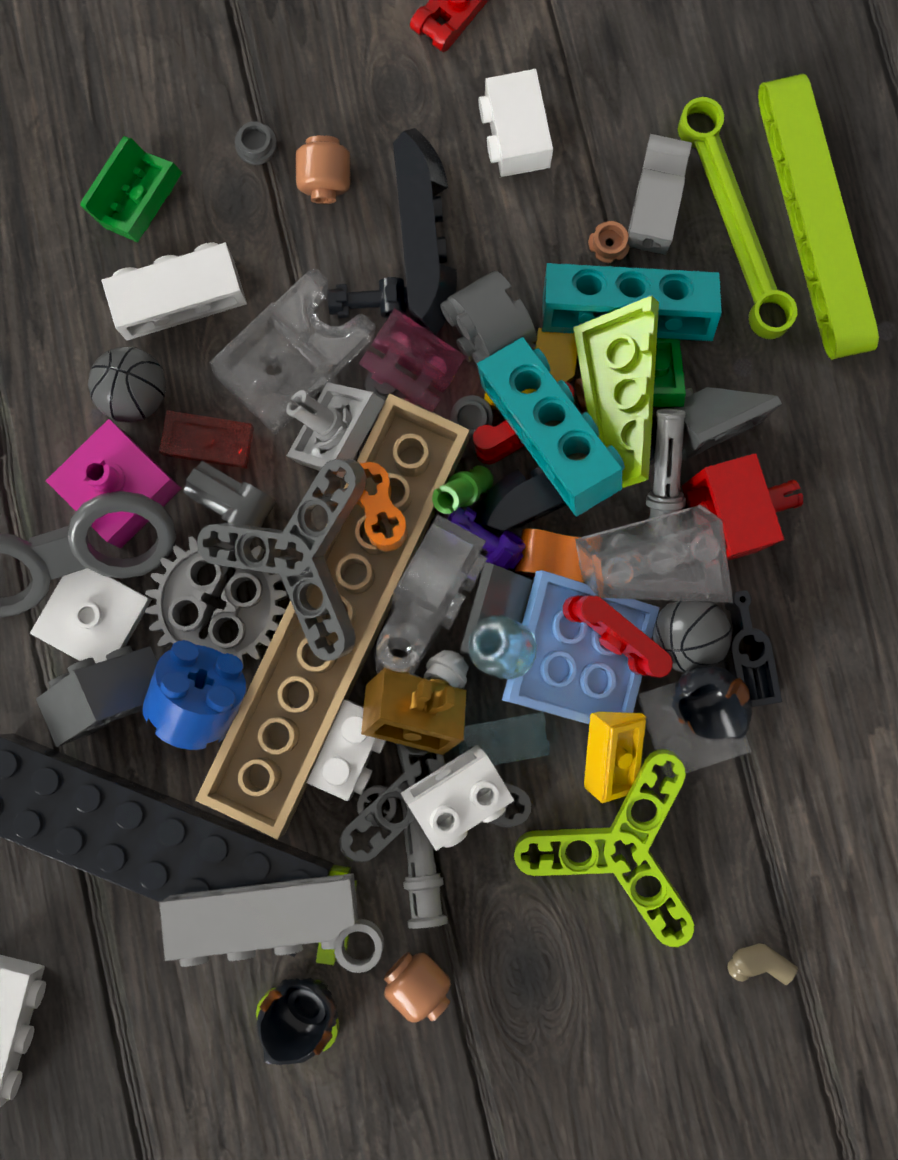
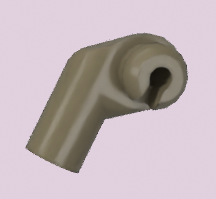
(760, 959)

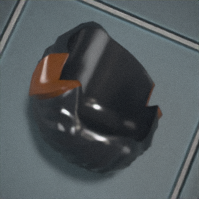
(713, 703)
(296, 1021)

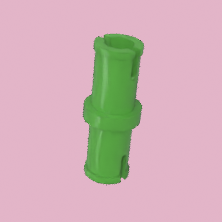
(462, 489)

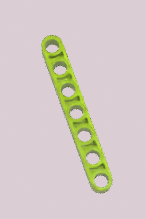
(817, 217)

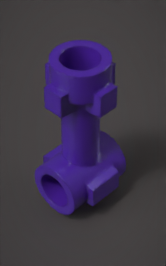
(502, 551)

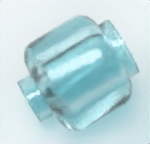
(502, 647)

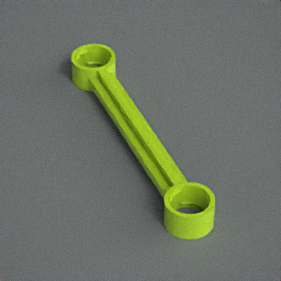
(736, 217)

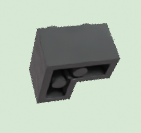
(96, 693)

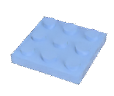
(571, 666)

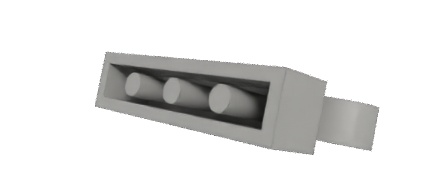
(264, 918)

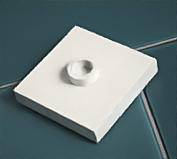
(90, 615)

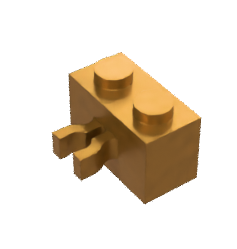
(414, 711)

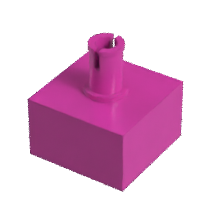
(109, 464)

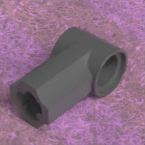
(232, 500)

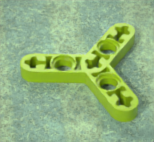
(628, 831)

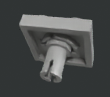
(332, 424)

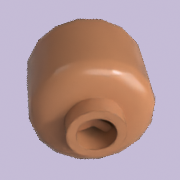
(323, 169)
(417, 987)

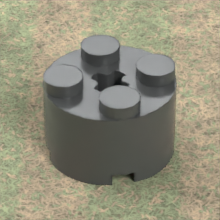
(487, 317)

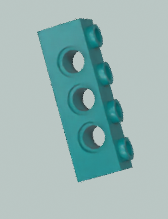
(583, 292)
(577, 481)

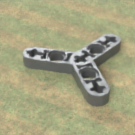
(306, 538)
(405, 781)

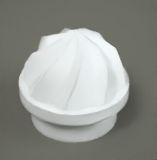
(448, 667)

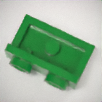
(130, 190)

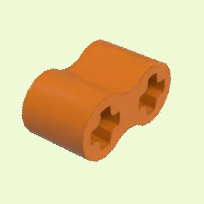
(380, 507)
(549, 553)

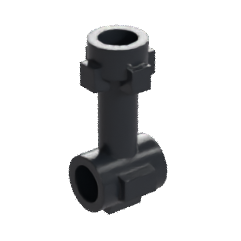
(389, 296)

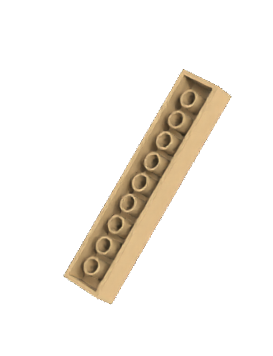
(295, 693)

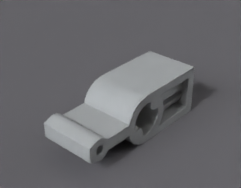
(659, 194)

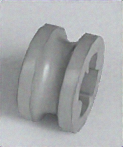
(364, 798)

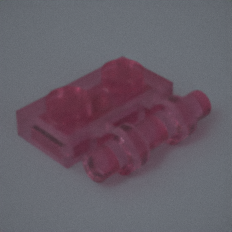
(418, 352)

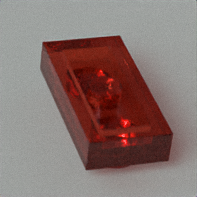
(206, 439)

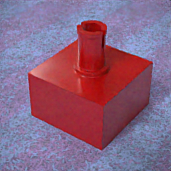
(743, 502)

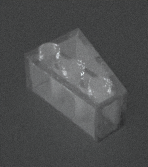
(659, 559)

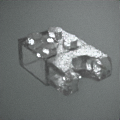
(294, 338)
(430, 594)

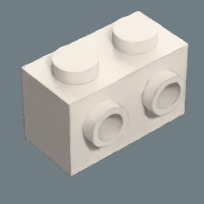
(517, 123)
(345, 755)
(458, 798)

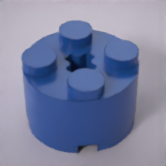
(194, 695)

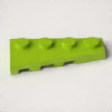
(618, 381)

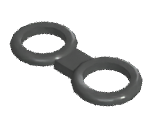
(69, 550)

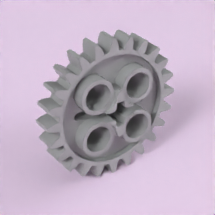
(181, 587)

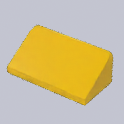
(613, 753)

